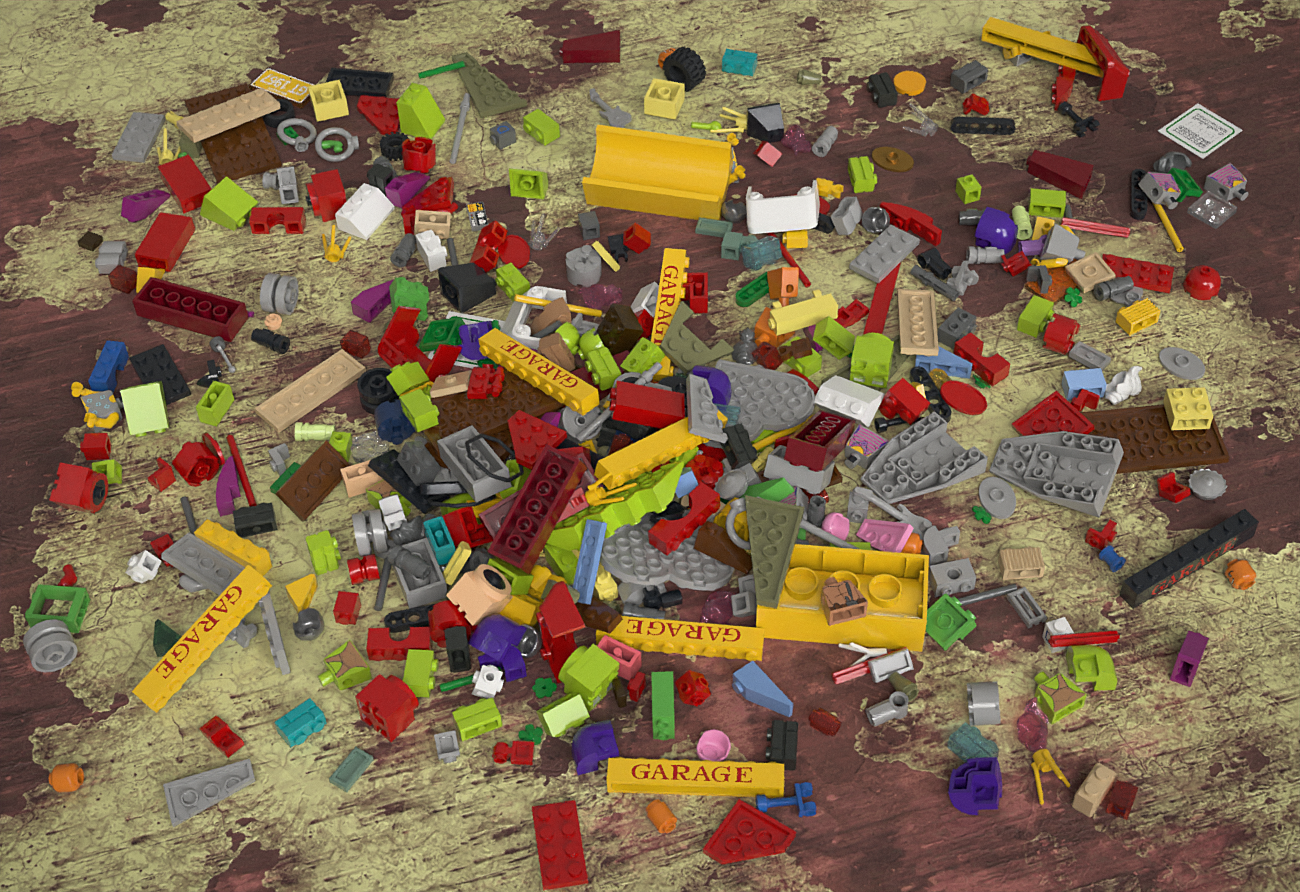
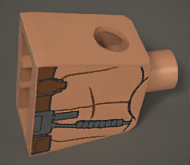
(842, 601)

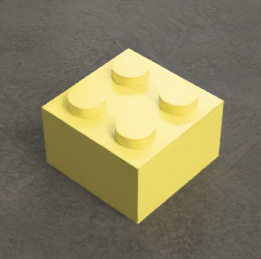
(664, 98)
(328, 100)

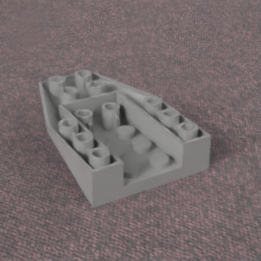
(922, 462)
(1061, 467)

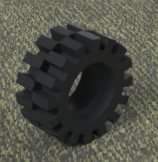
(387, 145)

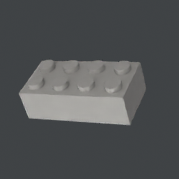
(472, 478)

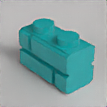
(739, 62)
(439, 539)
(300, 723)

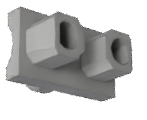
(962, 277)
(242, 633)

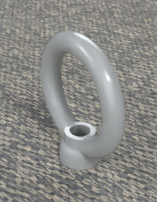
(351, 140)
(299, 142)
(738, 506)

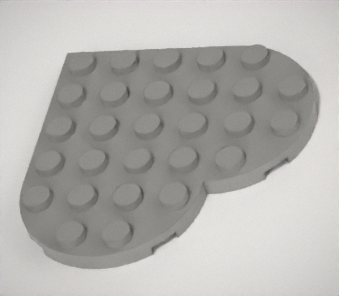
(766, 398)
(636, 561)

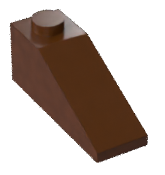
(716, 543)

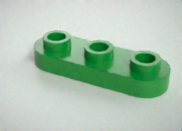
(752, 291)

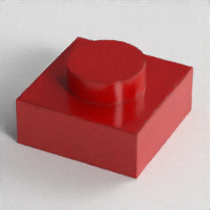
(636, 686)

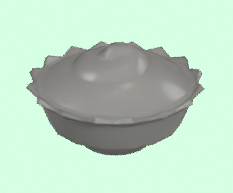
(732, 484)
(1207, 484)

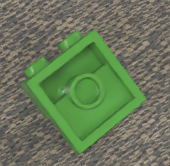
(409, 295)
(948, 621)

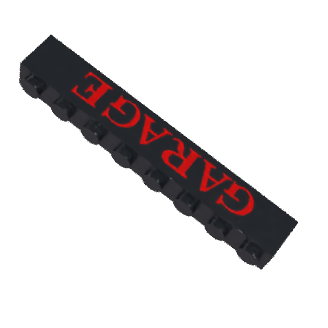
(1188, 558)

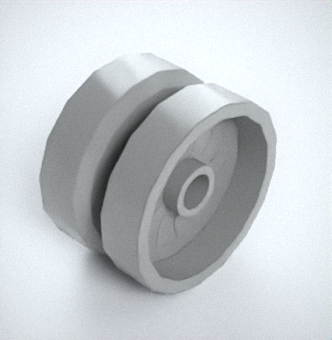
(279, 293)
(575, 423)
(371, 532)
(50, 645)

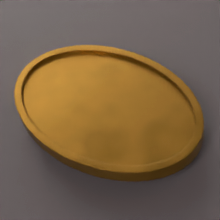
(892, 159)

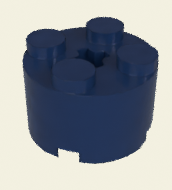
(392, 422)

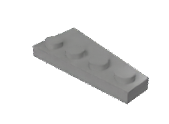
(702, 411)
(198, 792)

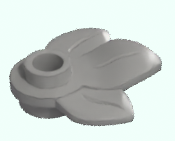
(1129, 297)

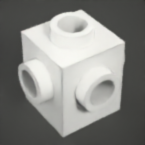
(143, 566)
(487, 682)

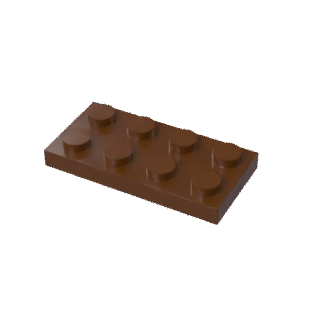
(313, 481)

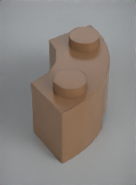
(552, 312)

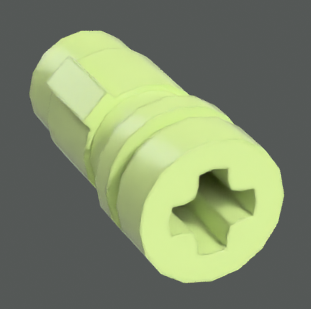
(1022, 219)
(313, 432)

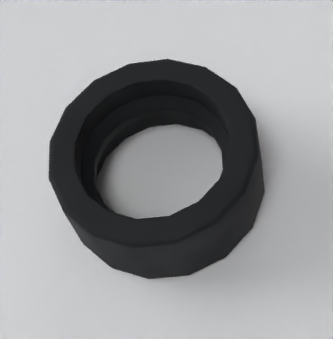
(274, 121)

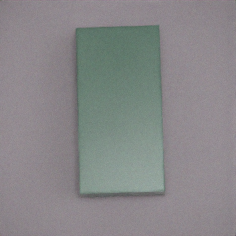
(713, 227)
(351, 769)

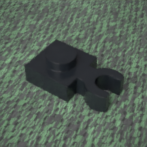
(617, 247)

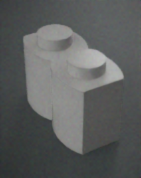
(847, 215)
(110, 255)

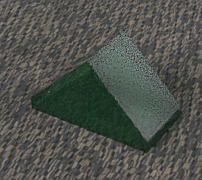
(163, 638)

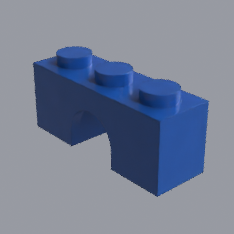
(112, 358)

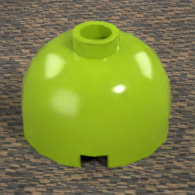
(570, 336)
(589, 342)

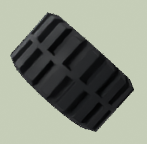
(684, 67)

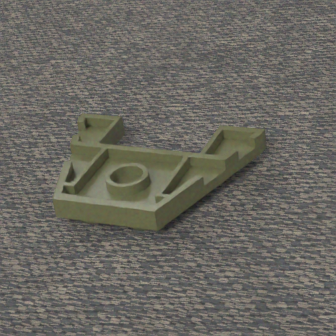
(685, 348)

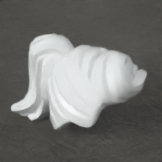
(1123, 385)

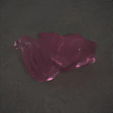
(795, 140)
(600, 295)
(717, 608)
(1033, 727)

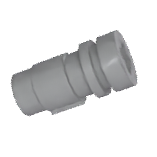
(824, 142)
(986, 255)

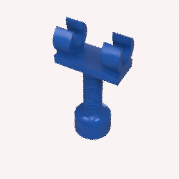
(800, 790)

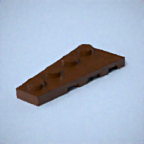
(599, 615)

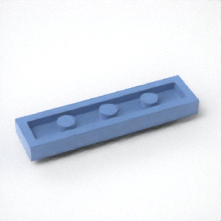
(589, 559)

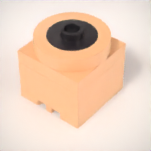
(481, 593)

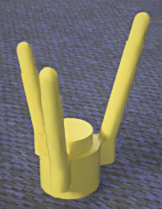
(741, 122)
(166, 155)

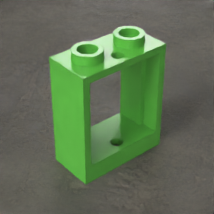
(77, 610)
(663, 705)

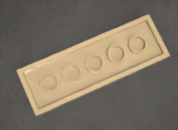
(228, 115)
(917, 322)
(310, 390)

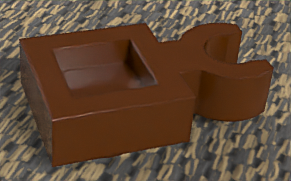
(798, 349)

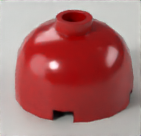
(1202, 282)

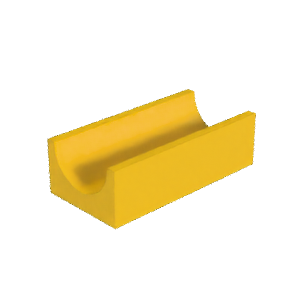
(659, 173)
(889, 581)

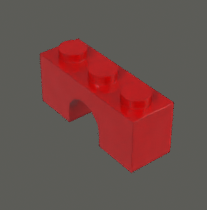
(264, 218)
(488, 240)
(990, 369)
(382, 647)

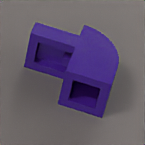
(511, 665)

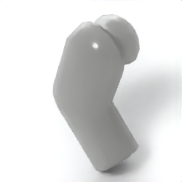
(190, 584)

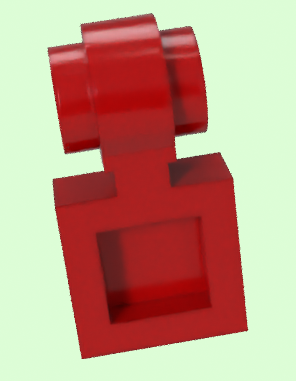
(160, 545)
(520, 752)

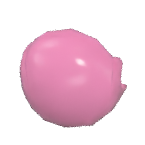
(836, 525)
(713, 746)

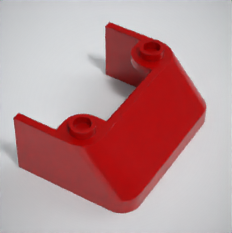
(1114, 69)
(399, 346)
(557, 621)

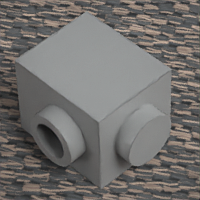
(857, 509)

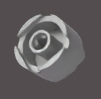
(583, 266)
(983, 703)

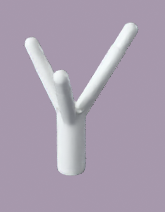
(873, 652)

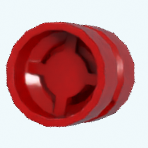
(363, 569)

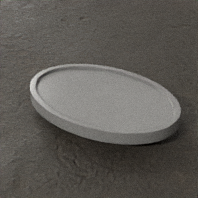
(1181, 363)
(997, 497)

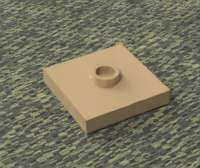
(1089, 272)
(450, 384)

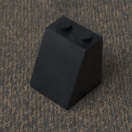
(465, 285)

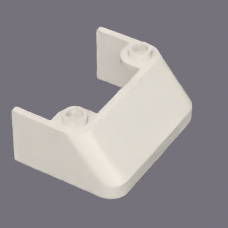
(782, 213)
(519, 313)

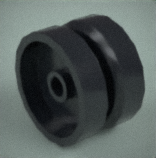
(375, 389)

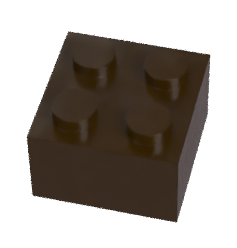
(619, 329)

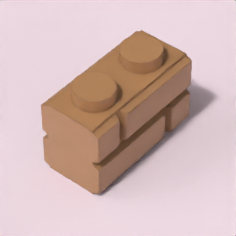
(557, 351)

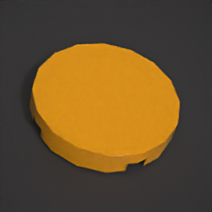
(909, 83)

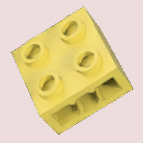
(1188, 408)

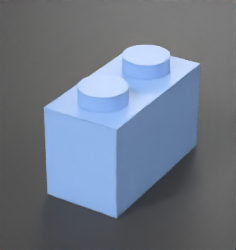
(1087, 379)

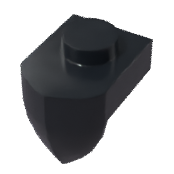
(214, 374)

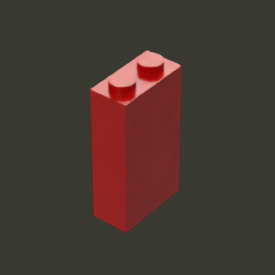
(184, 183)
(165, 241)
(646, 405)

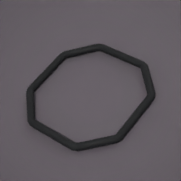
(482, 467)
(430, 500)

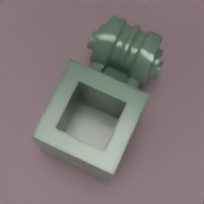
(733, 243)

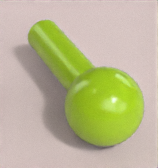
(714, 125)

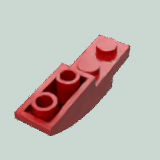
(1063, 86)
(914, 220)

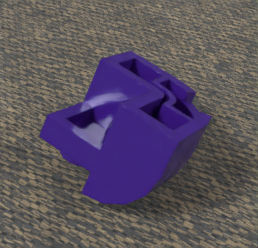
(996, 230)
(469, 335)
(718, 383)
(496, 635)
(593, 744)
(976, 785)

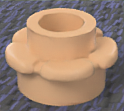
(273, 321)

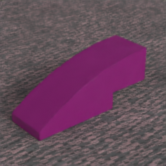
(227, 488)

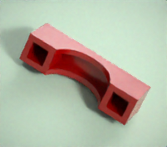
(669, 534)

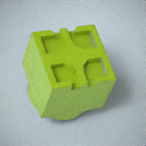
(872, 360)
(589, 674)

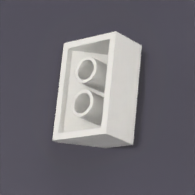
(364, 212)
(849, 400)

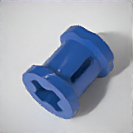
(1112, 558)

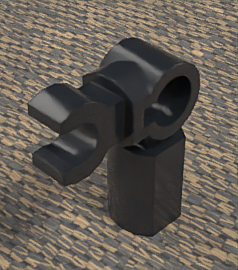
(655, 599)

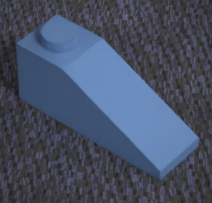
(947, 361)
(759, 689)

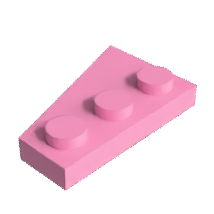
(885, 535)

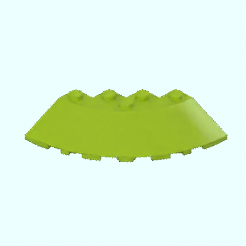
(651, 494)

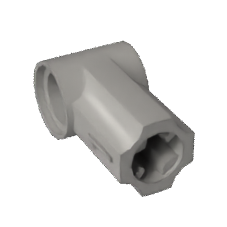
(888, 710)

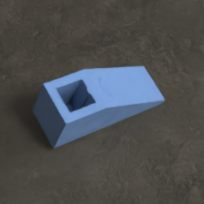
(686, 482)

